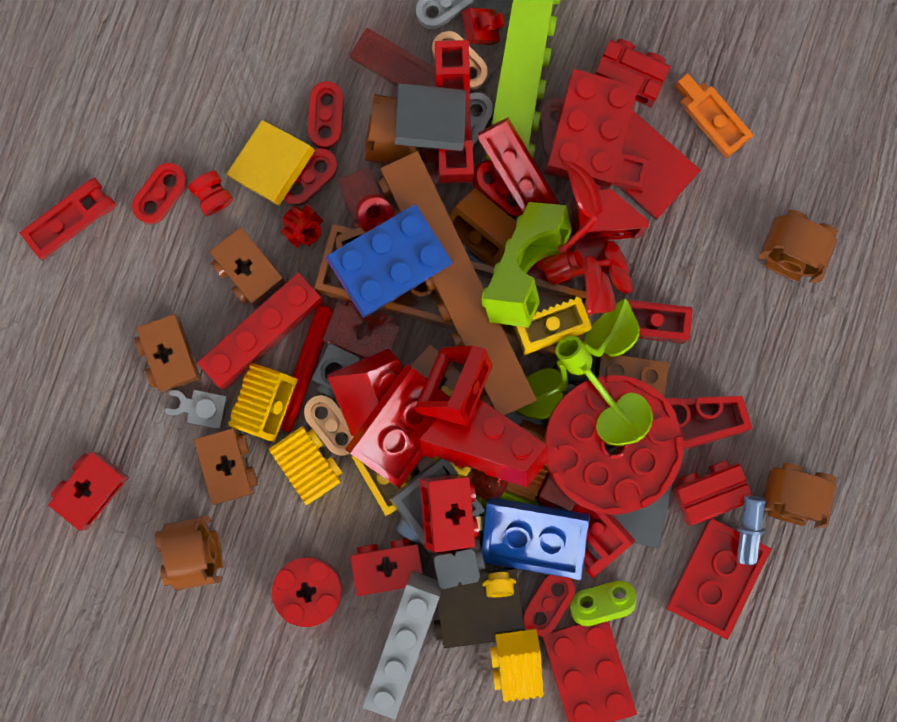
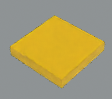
(270, 162)

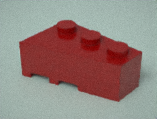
(487, 444)

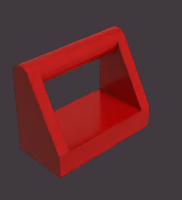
(467, 389)

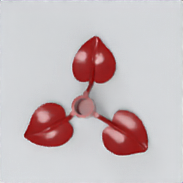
(571, 264)

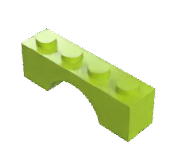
(512, 292)

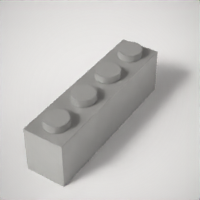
(403, 645)

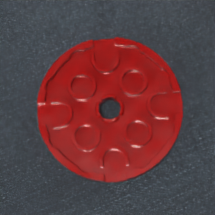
(604, 480)

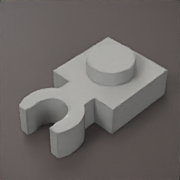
(203, 408)

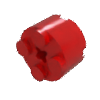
(297, 608)

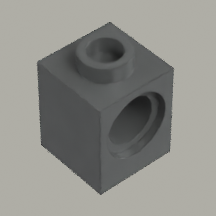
(332, 356)

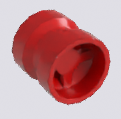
(210, 193)

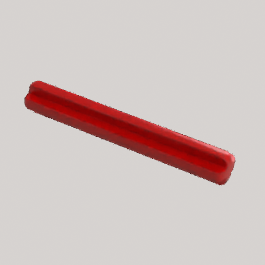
(306, 364)

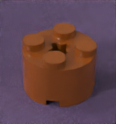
(381, 133)
(799, 247)
(799, 495)
(189, 553)

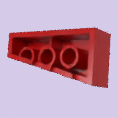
(708, 419)

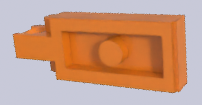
(713, 115)

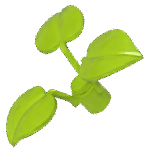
(613, 334)

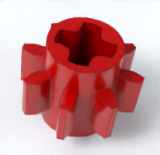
(301, 226)

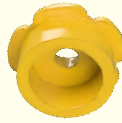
(499, 585)

